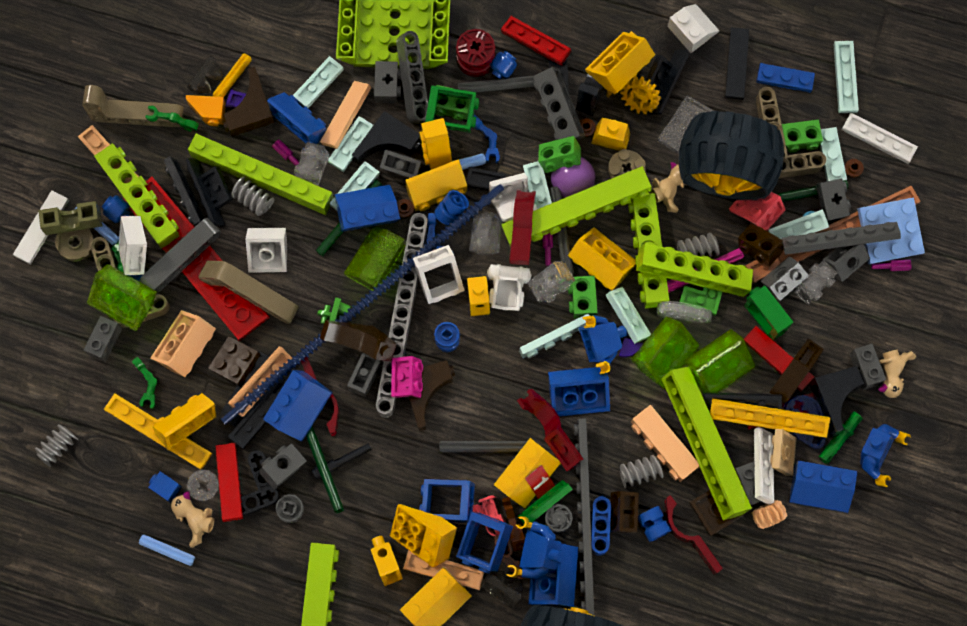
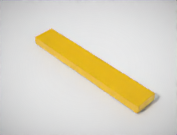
(769, 418)
(144, 424)

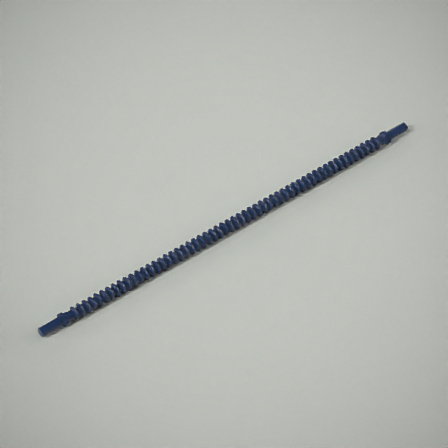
(241, 406)

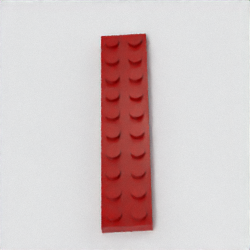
(234, 311)

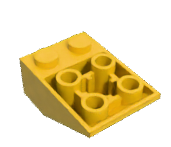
(423, 534)

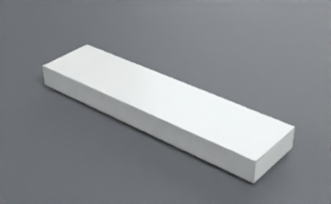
(879, 138)
(35, 236)
(763, 469)

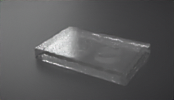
(675, 129)

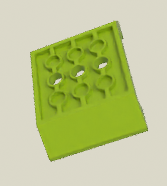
(366, 26)

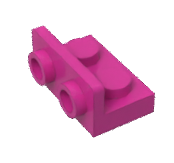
(406, 377)

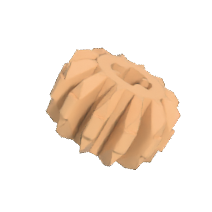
(769, 515)

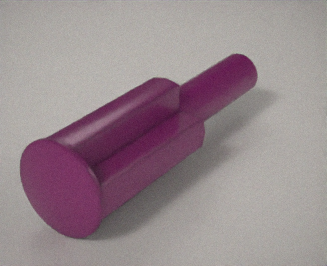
(284, 151)
(547, 245)
(894, 265)

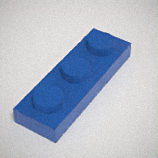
(785, 77)

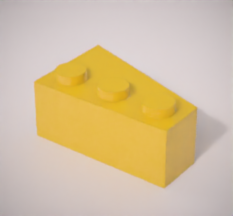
(435, 143)

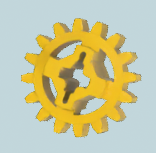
(640, 95)

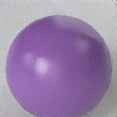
(574, 179)

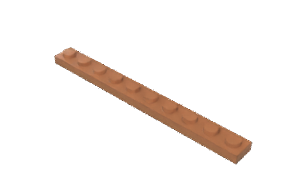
(761, 270)

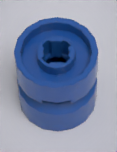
(451, 207)
(447, 336)
(654, 524)

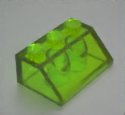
(375, 257)
(121, 297)
(665, 350)
(720, 362)

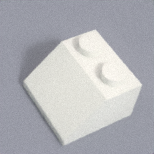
(692, 27)
(266, 250)

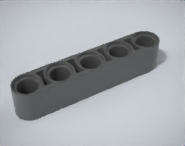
(416, 69)
(181, 255)

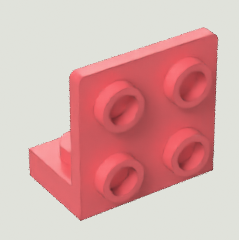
(760, 211)

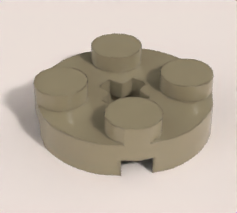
(624, 157)
(76, 253)

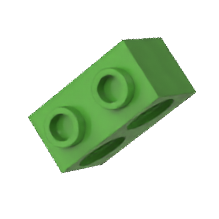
(450, 107)
(799, 131)
(559, 153)
(587, 296)

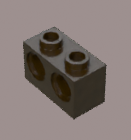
(760, 244)
(624, 512)

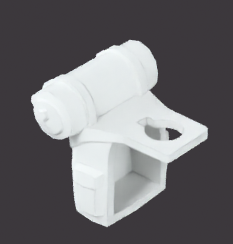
(507, 287)

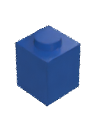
(164, 486)

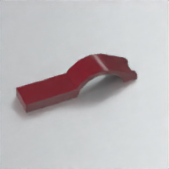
(522, 227)
(333, 423)
(554, 434)
(696, 541)

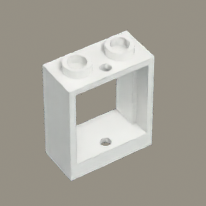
(132, 245)
(431, 261)

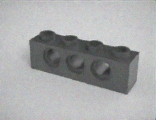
(560, 94)

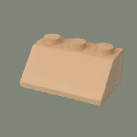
(183, 343)

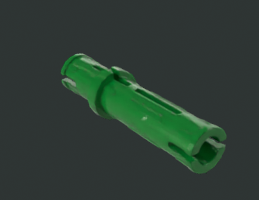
(838, 441)

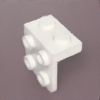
(505, 200)

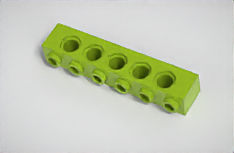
(107, 159)
(651, 223)
(685, 273)

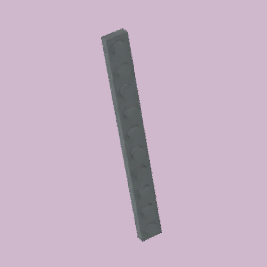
(584, 526)

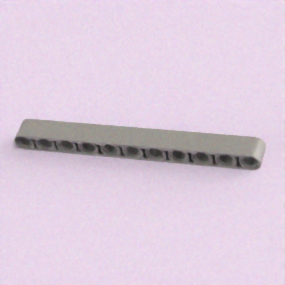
(402, 305)

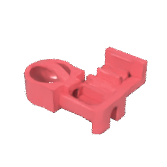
(489, 508)

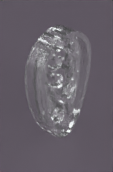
(684, 312)

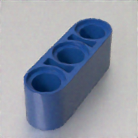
(603, 516)

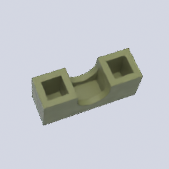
(58, 221)

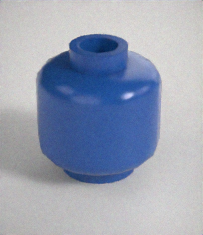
(503, 65)
(115, 207)

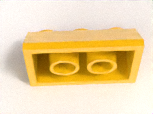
(621, 61)
(435, 184)
(602, 258)
(184, 420)
(513, 481)
(436, 600)

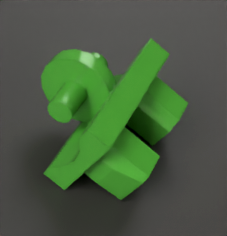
(338, 309)

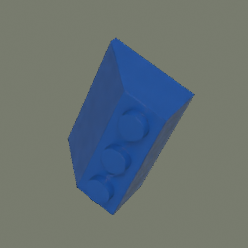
(297, 118)
(366, 208)
(579, 391)
(297, 405)
(822, 486)
(557, 586)

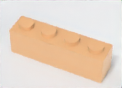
(665, 443)

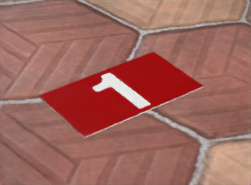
(539, 481)

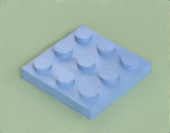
(906, 216)

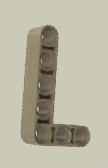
(125, 112)
(804, 159)
(107, 256)
(224, 274)

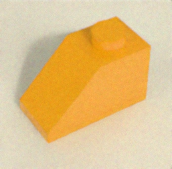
(208, 108)

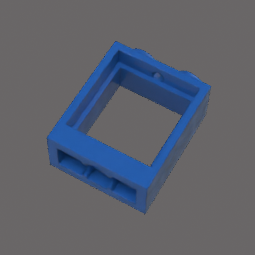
(467, 498)
(469, 537)

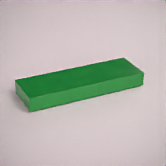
(546, 501)

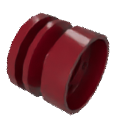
(469, 60)

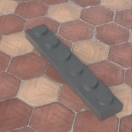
(841, 238)

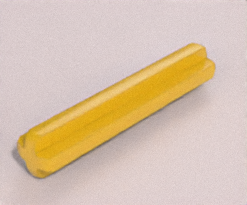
(232, 76)

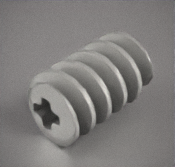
(251, 198)
(700, 246)
(55, 444)
(640, 470)

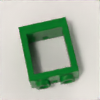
(433, 102)
(768, 312)

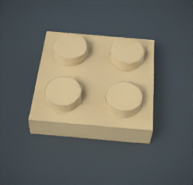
(783, 452)

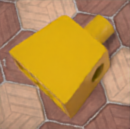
(611, 134)
(478, 295)
(387, 565)

